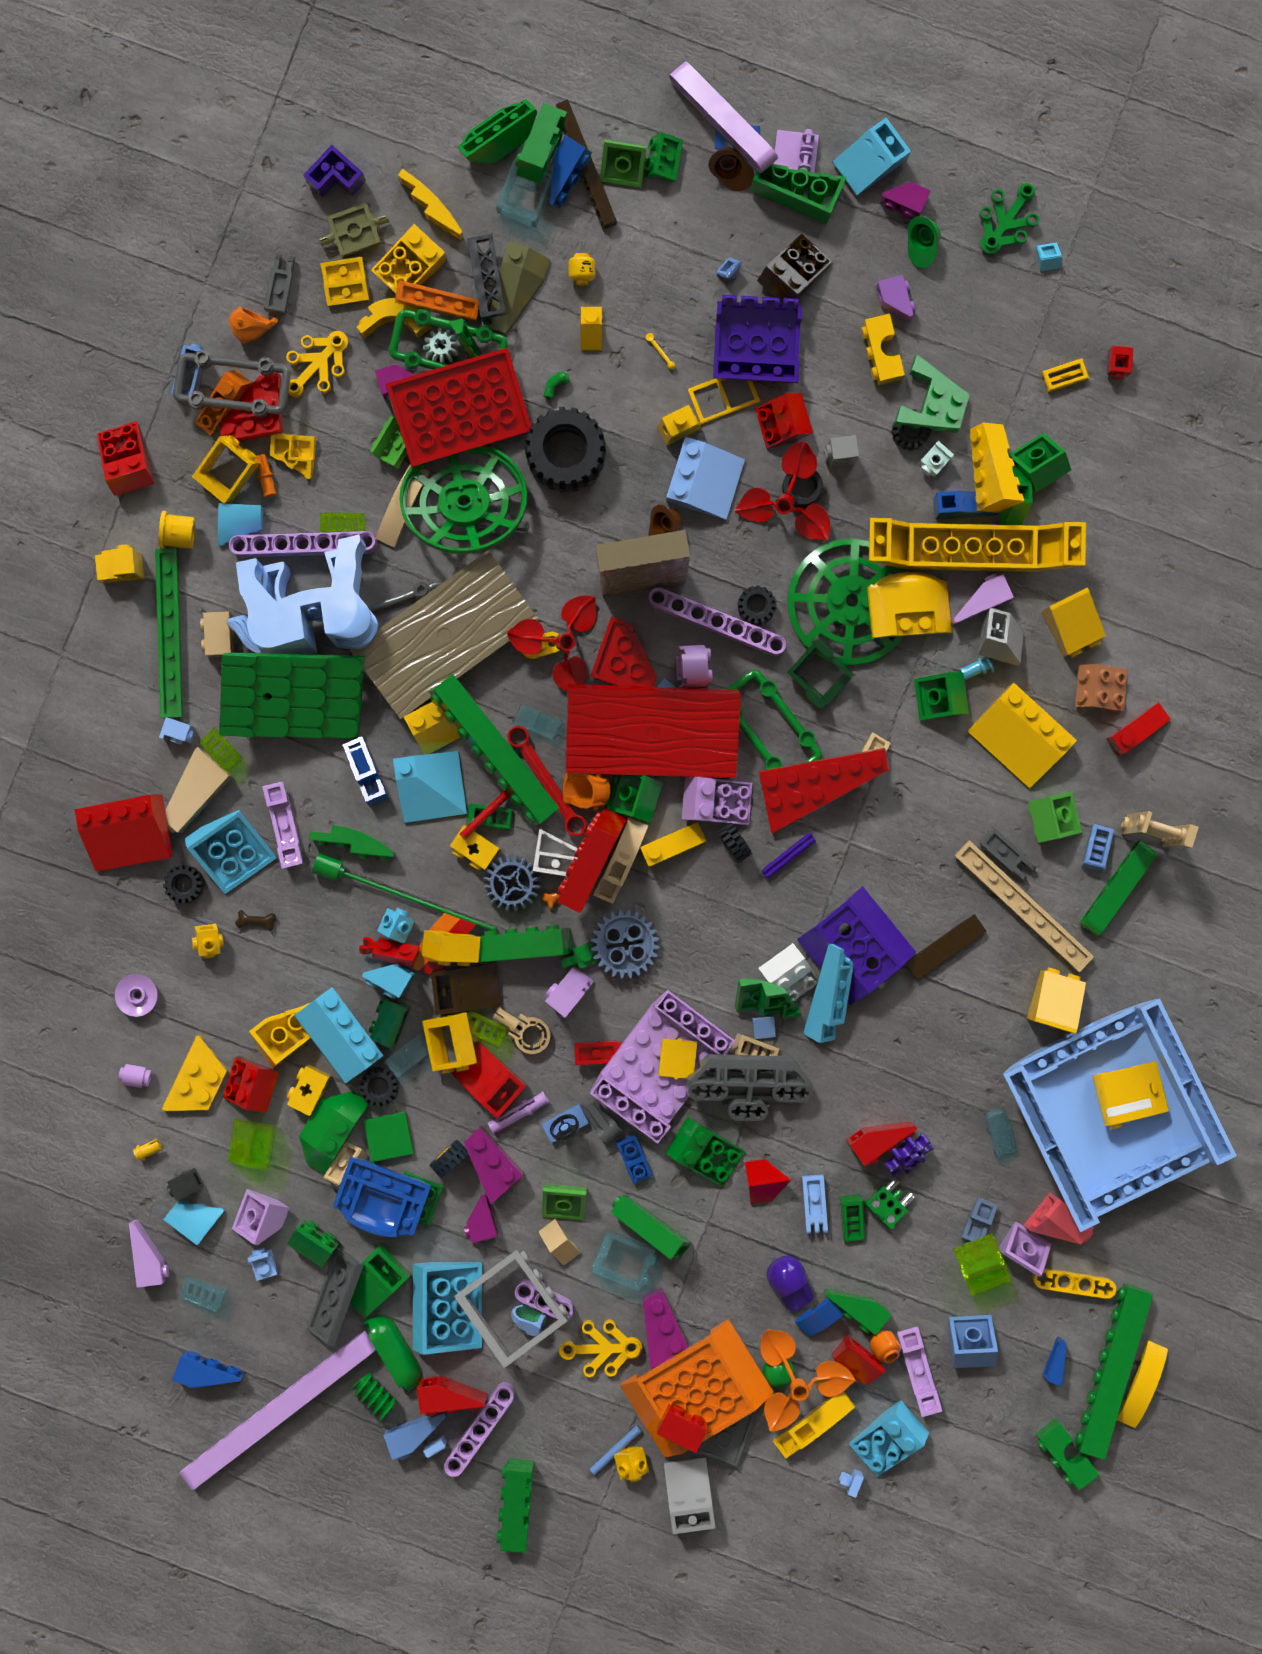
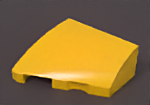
(295, 452)

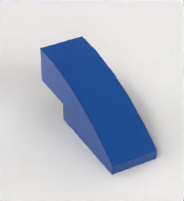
(365, 772)

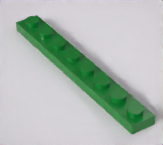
(169, 633)

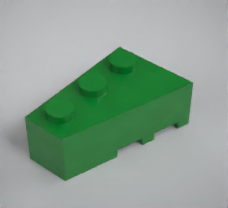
(541, 144)

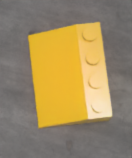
(1021, 735)

